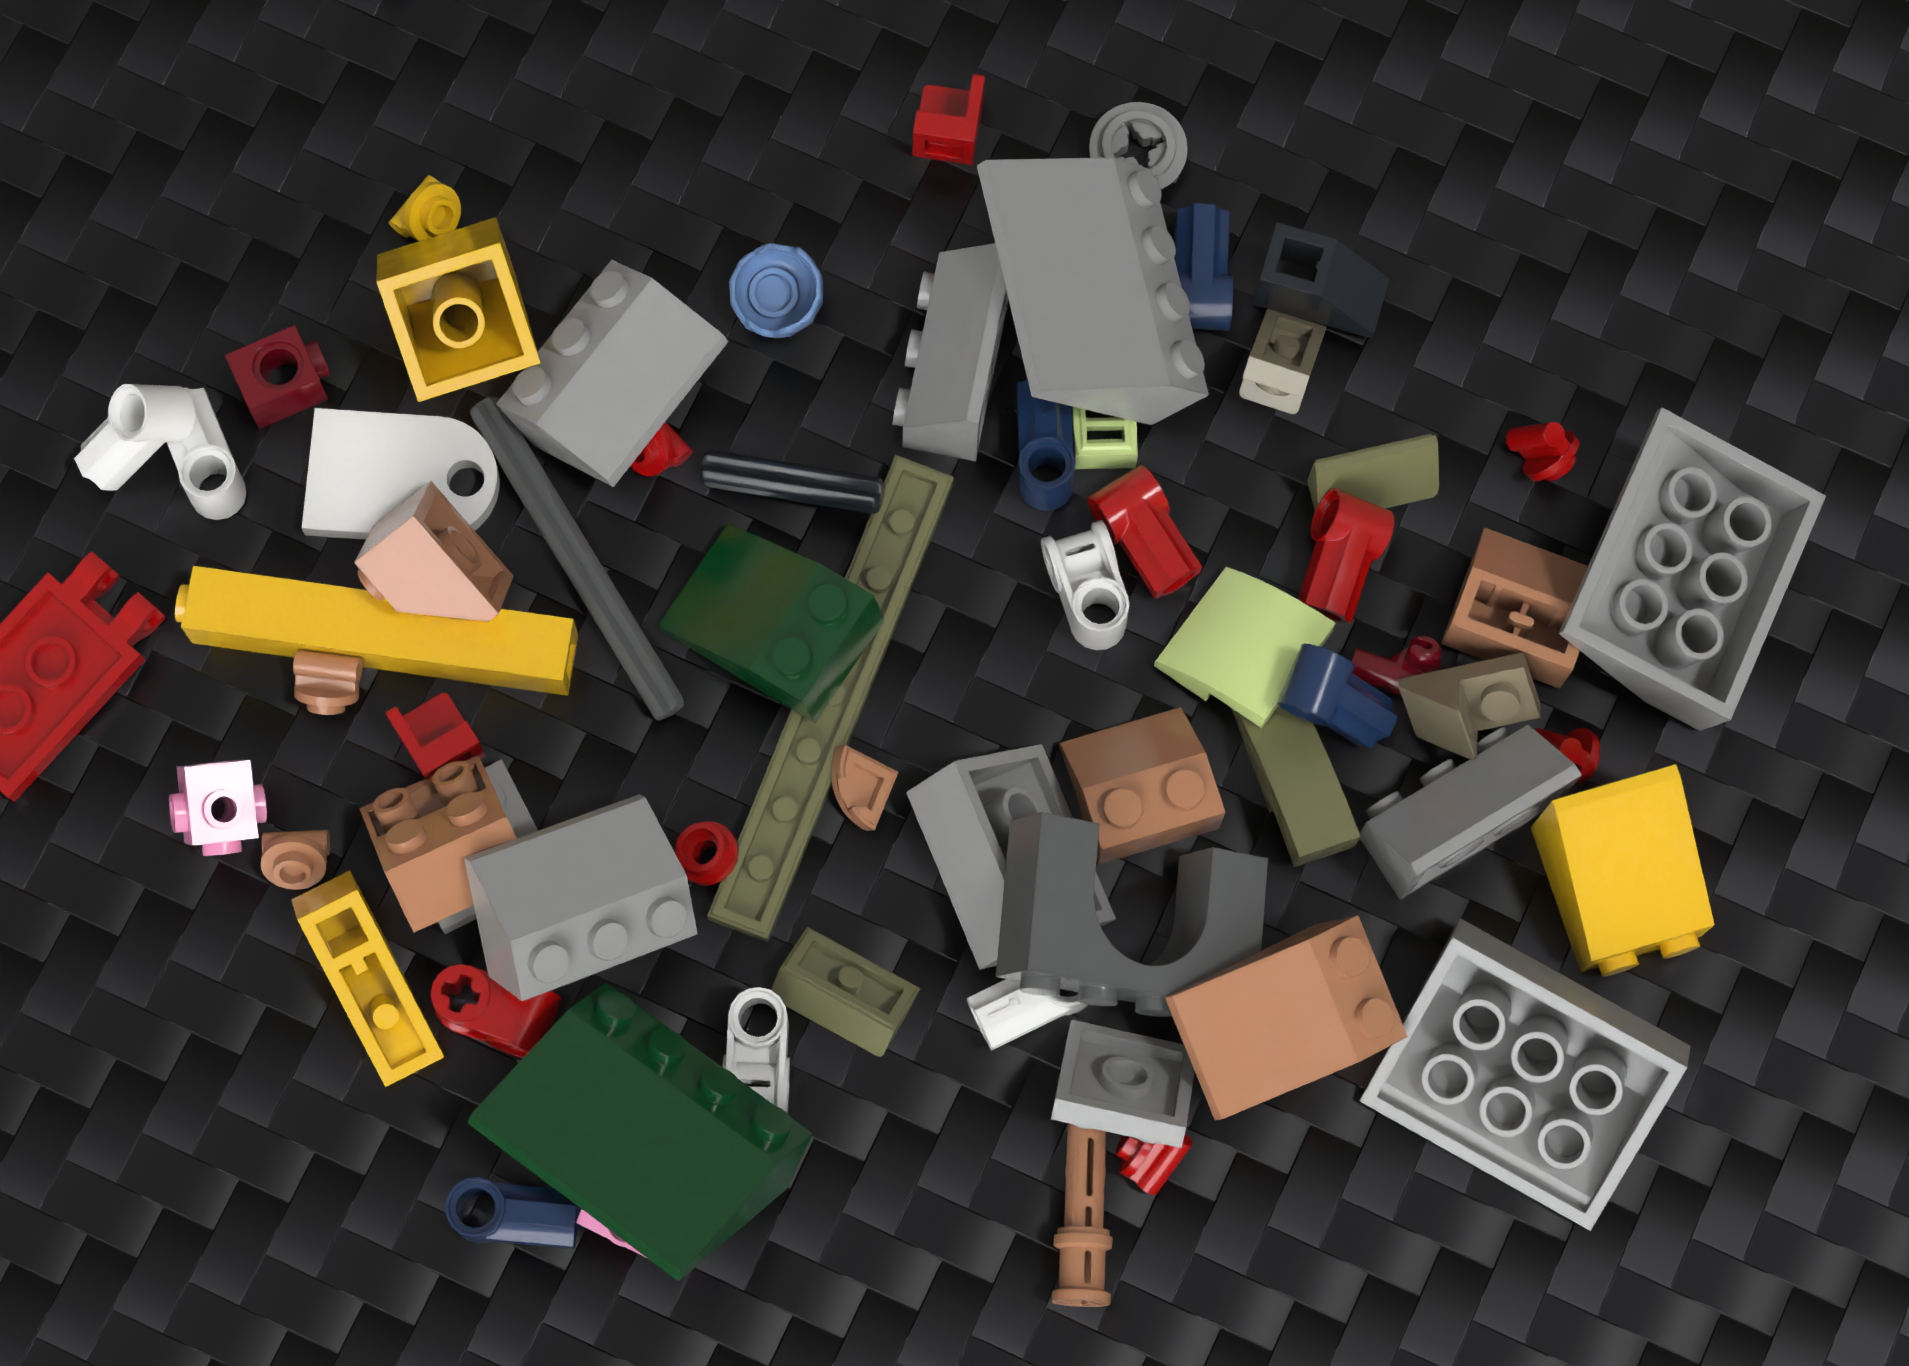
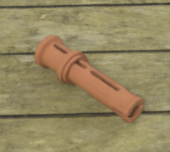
(1083, 1238)

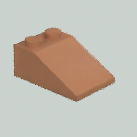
(1286, 1016)

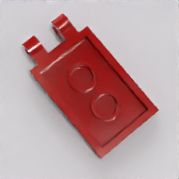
(62, 665)

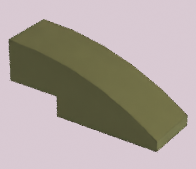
(1299, 786)

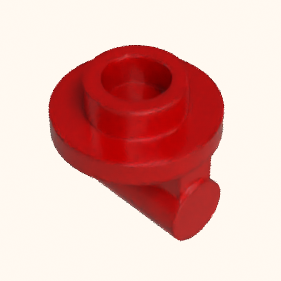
(1546, 449)
(662, 452)
(1579, 746)
(1148, 1162)

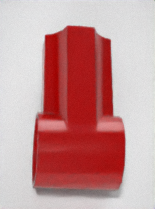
(1140, 522)
(1348, 540)

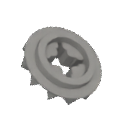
(1149, 126)

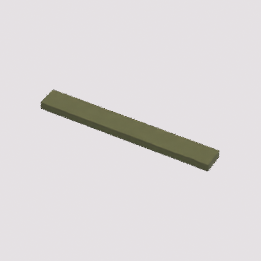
(801, 764)

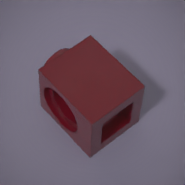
(256, 362)

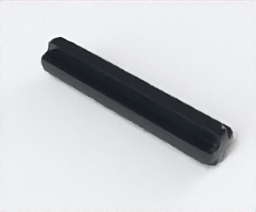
(792, 481)

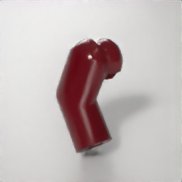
(1384, 673)

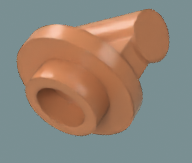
(326, 681)
(295, 857)

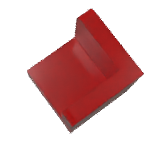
(949, 122)
(435, 734)

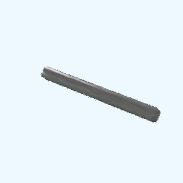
(577, 559)

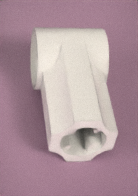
(136, 427)
(204, 455)
(1008, 1013)

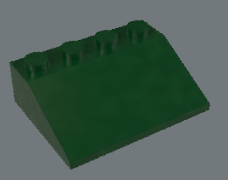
(643, 1131)

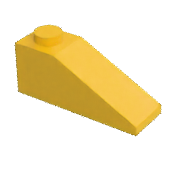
(366, 978)

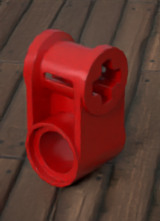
(498, 1015)

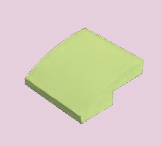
(1242, 644)

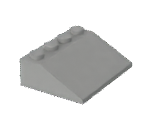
(1094, 285)
(1691, 571)
(1527, 1074)

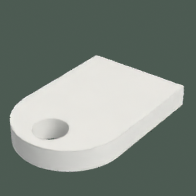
(377, 460)

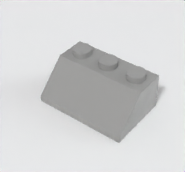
(954, 353)
(611, 373)
(1465, 807)
(967, 824)
(578, 898)

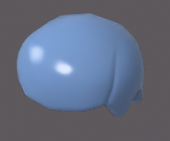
(776, 290)

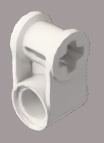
(1087, 574)
(764, 1057)

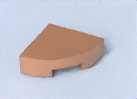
(860, 785)

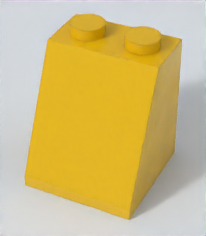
(456, 309)
(1625, 871)

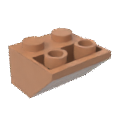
(1515, 605)
(429, 831)

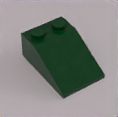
(774, 620)

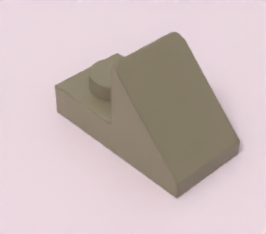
(1281, 361)
(1459, 701)

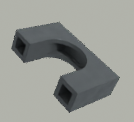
(1055, 939)

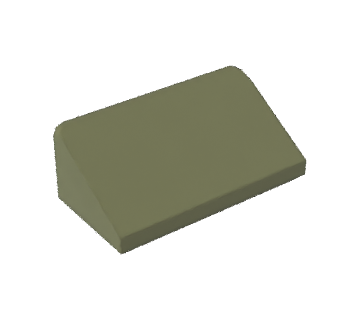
(1381, 474)
(844, 992)

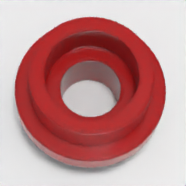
(695, 841)

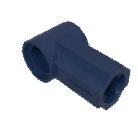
(1202, 264)
(1044, 439)
(1330, 695)
(521, 1214)

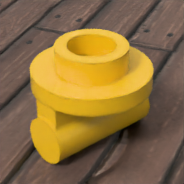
(428, 211)

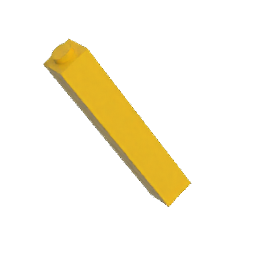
(296, 615)

